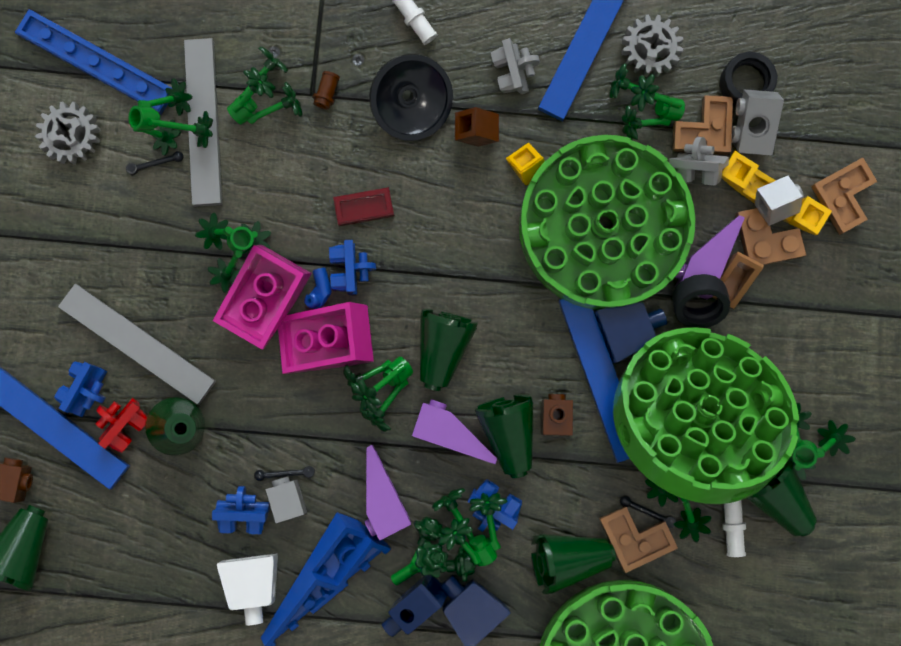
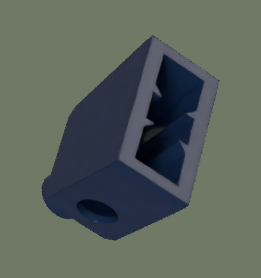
(628, 328)
(422, 599)
(472, 610)

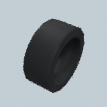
(752, 59)
(701, 285)

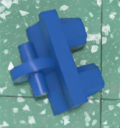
(348, 280)
(83, 390)
(241, 508)
(509, 510)

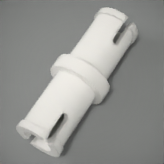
(415, 18)
(734, 529)

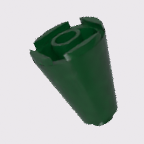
(442, 346)
(162, 421)
(509, 432)
(786, 502)
(21, 547)
(568, 560)

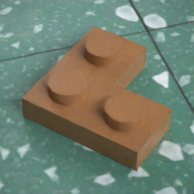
(714, 127)
(838, 194)
(768, 247)
(636, 547)

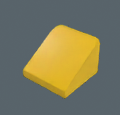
(525, 162)

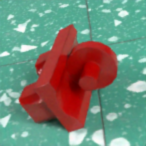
(113, 435)

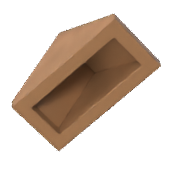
(739, 276)

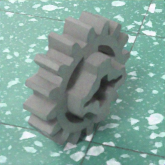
(662, 47)
(55, 134)

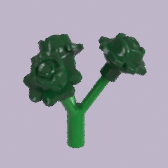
(430, 558)

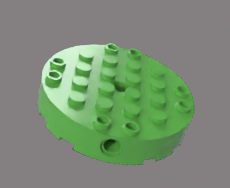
(616, 181)
(705, 416)
(625, 616)

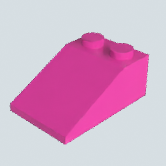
(261, 296)
(325, 338)

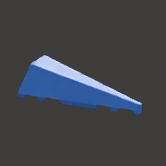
(336, 558)

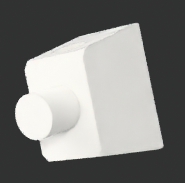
(249, 584)

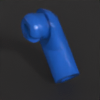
(322, 290)

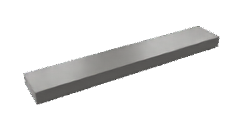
(202, 85)
(137, 344)

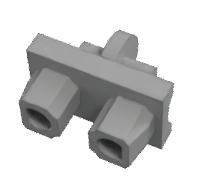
(510, 56)
(696, 159)

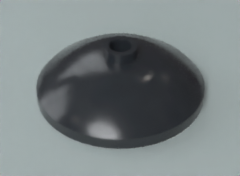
(428, 101)

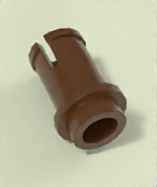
(325, 93)

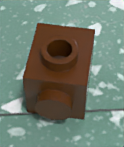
(476, 127)
(556, 415)
(14, 480)

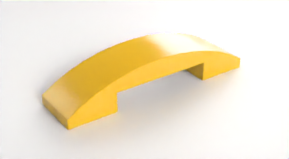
(746, 179)

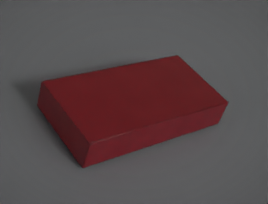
(363, 206)

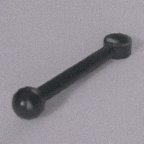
(133, 169)
(308, 472)
(625, 501)

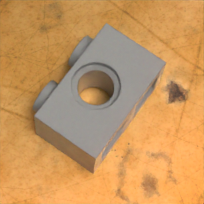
(763, 136)

